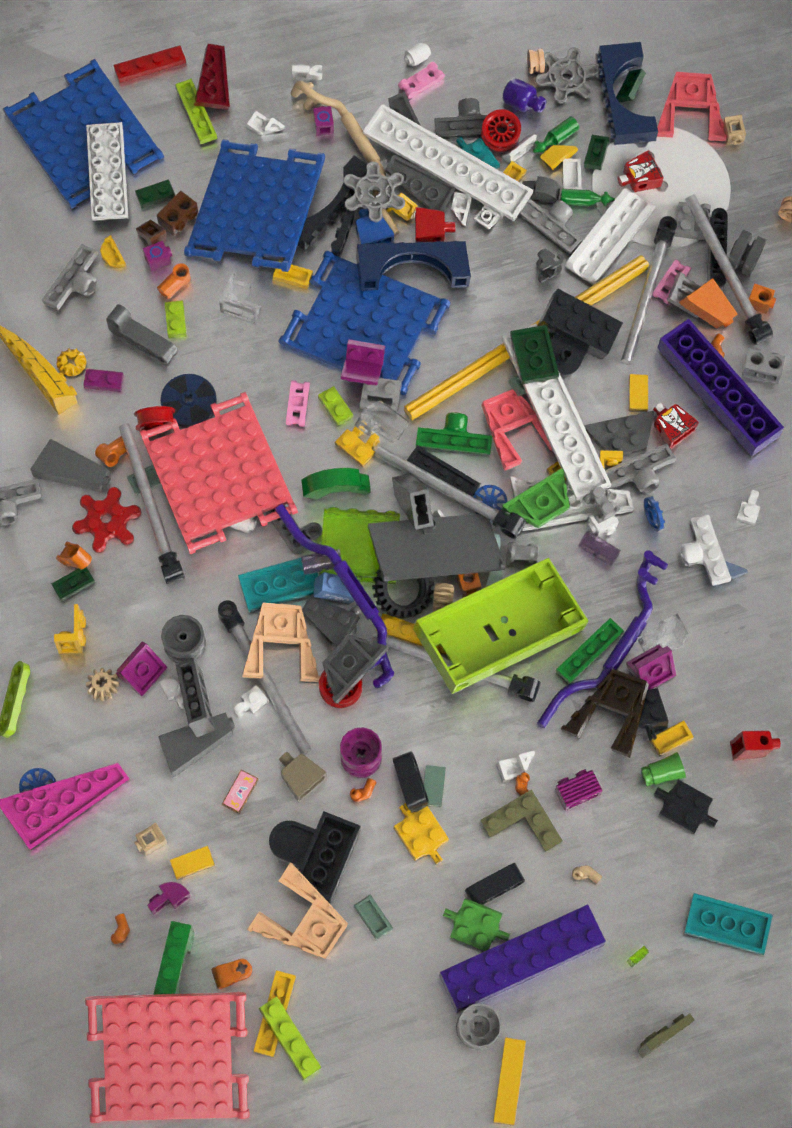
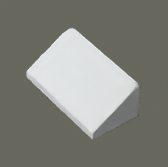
(519, 149)

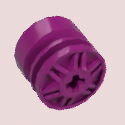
(362, 742)

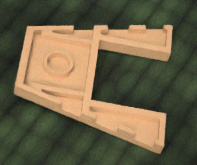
(281, 625)
(318, 928)

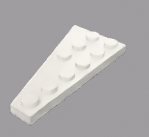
(578, 508)

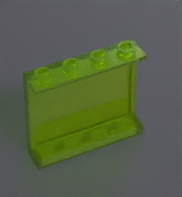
(350, 534)

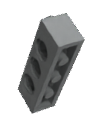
(195, 697)

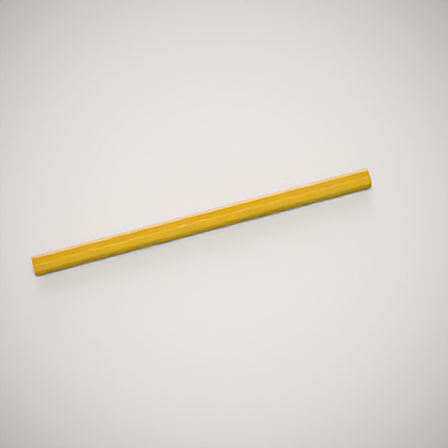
(499, 354)

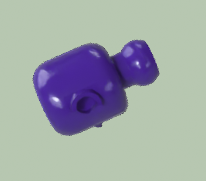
(523, 96)

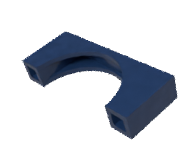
(625, 125)

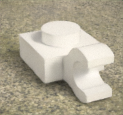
(304, 73)
(748, 510)
(172, 689)
(252, 700)

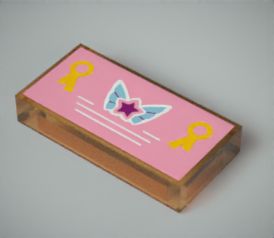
(240, 791)

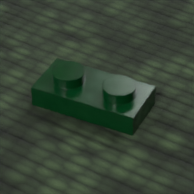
(630, 85)
(596, 152)
(155, 194)
(73, 583)

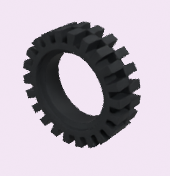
(397, 610)

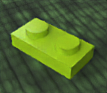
(175, 319)
(335, 406)

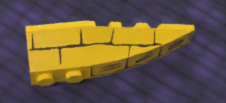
(41, 372)

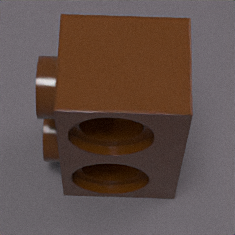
(174, 210)

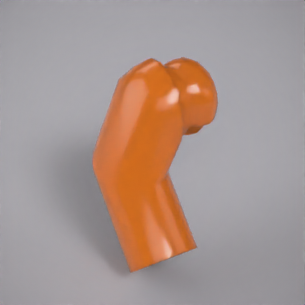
(122, 931)

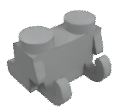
(603, 503)
(520, 552)

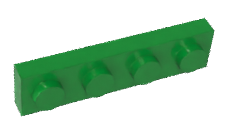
(589, 651)

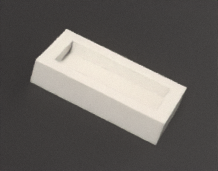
(571, 173)

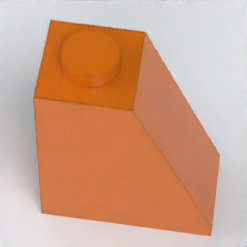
(710, 305)

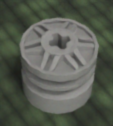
(490, 1025)

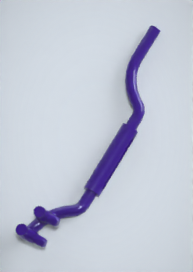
(352, 585)

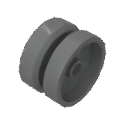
(748, 253)
(183, 638)

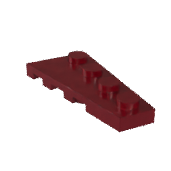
(213, 81)

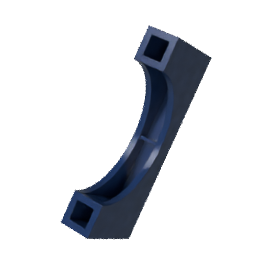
(447, 257)

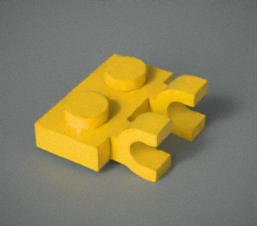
(356, 448)

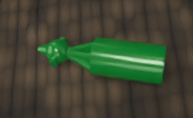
(558, 134)
(584, 197)

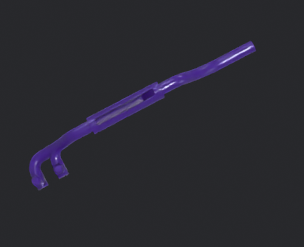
(624, 644)

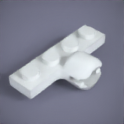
(706, 551)

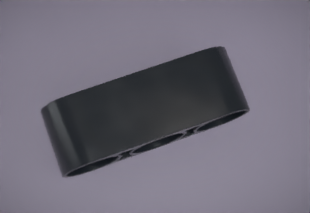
(410, 780)
(495, 884)

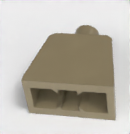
(301, 774)

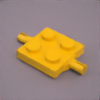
(421, 833)

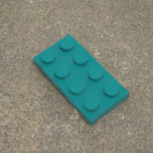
(276, 584)
(728, 924)

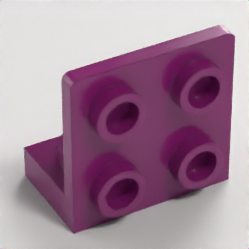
(363, 362)

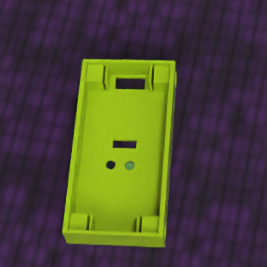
(524, 612)

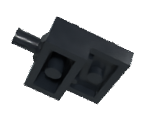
(653, 715)

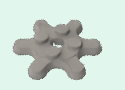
(571, 66)
(374, 181)

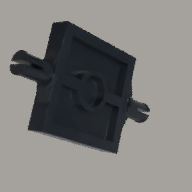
(686, 806)

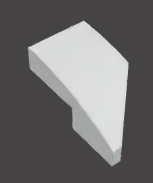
(262, 125)
(461, 206)
(512, 767)

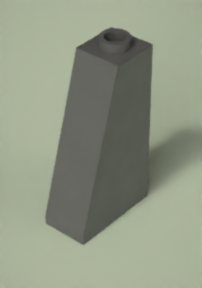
(68, 467)
(414, 500)
(184, 748)

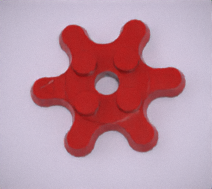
(105, 531)

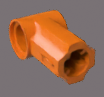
(174, 282)
(110, 453)

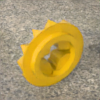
(69, 369)

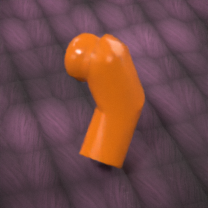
(716, 342)
(521, 783)
(364, 793)

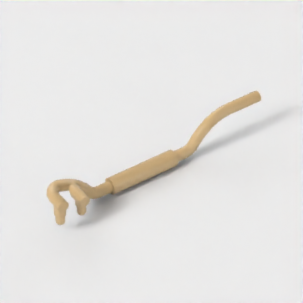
(352, 126)

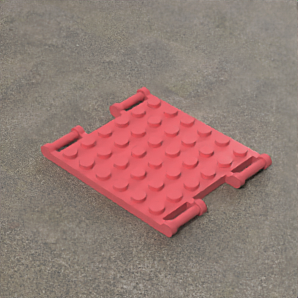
(217, 472)
(167, 1056)

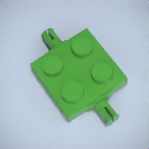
(476, 925)

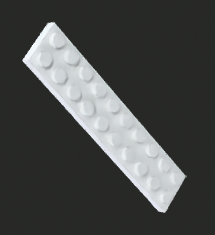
(448, 162)
(564, 431)

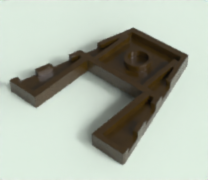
(620, 694)

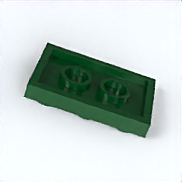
(534, 354)

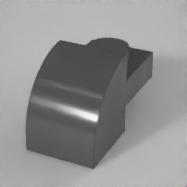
(544, 189)

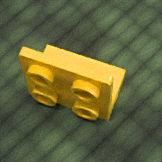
(72, 642)

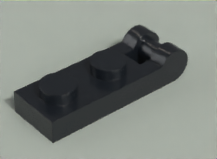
(342, 233)

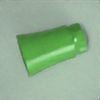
(663, 770)

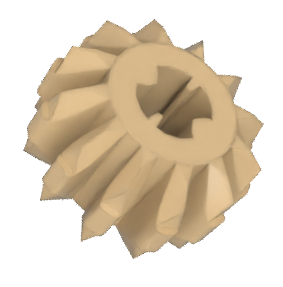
(442, 595)
(108, 688)

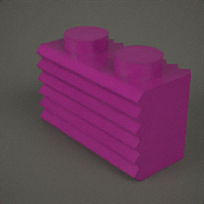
(578, 789)

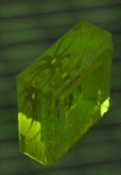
(638, 956)

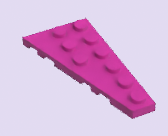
(50, 807)

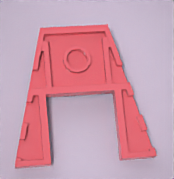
(692, 91)
(505, 414)

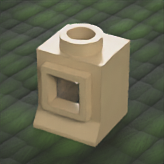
(734, 129)
(150, 839)

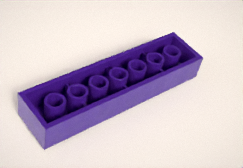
(720, 387)
(522, 958)

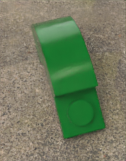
(335, 480)

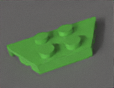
(541, 501)

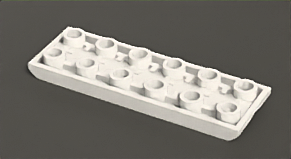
(107, 171)
(609, 236)

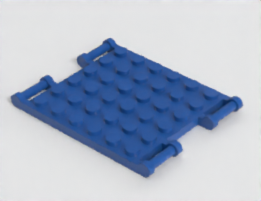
(58, 130)
(255, 205)
(383, 316)

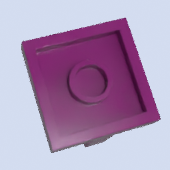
(653, 666)
(141, 669)

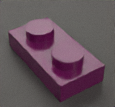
(103, 380)

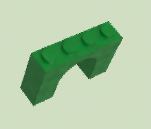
(178, 943)

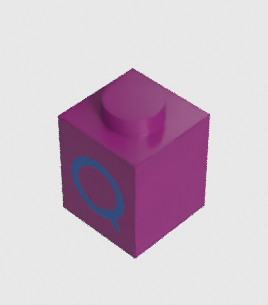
(323, 120)
(157, 255)

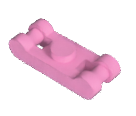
(421, 80)
(668, 280)
(297, 403)

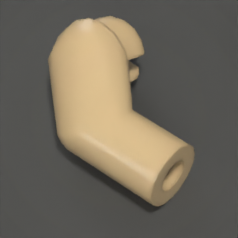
(585, 872)

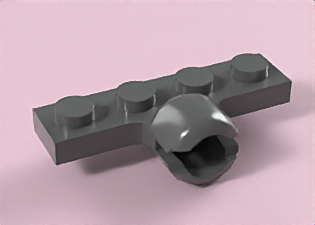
(465, 124)

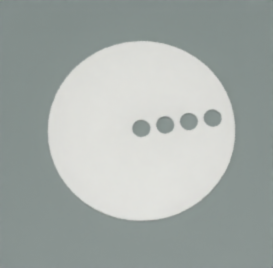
(687, 168)

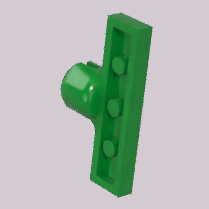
(454, 437)

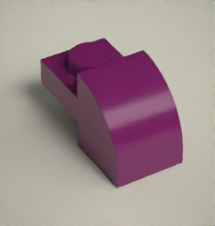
(171, 893)

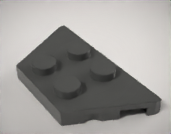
(624, 433)
(350, 663)

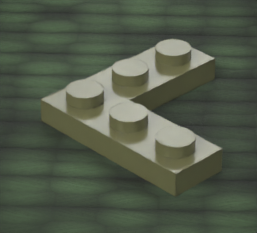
(530, 808)
(653, 1041)

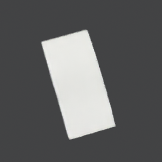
(487, 217)

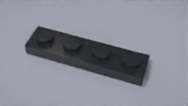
(443, 471)

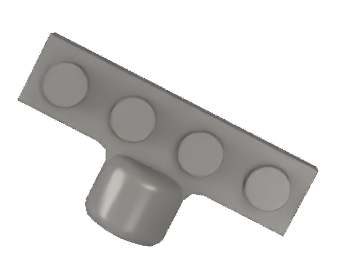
(552, 223)
(73, 278)
(641, 469)
(15, 494)

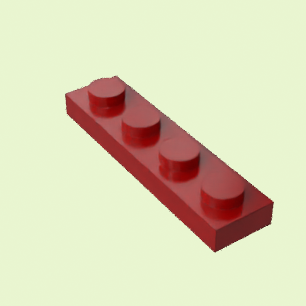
(149, 64)

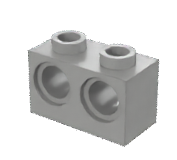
(762, 370)

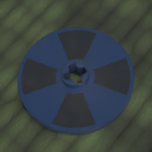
(189, 386)

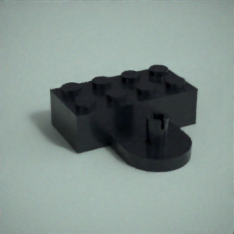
(577, 330)
(317, 852)

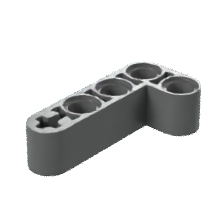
(139, 336)
(289, 539)

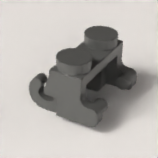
(547, 265)

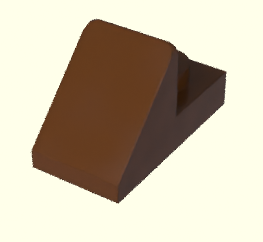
(152, 232)

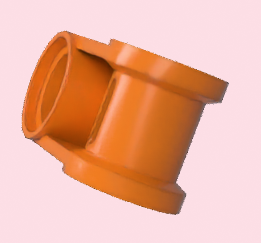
(74, 556)
(227, 973)

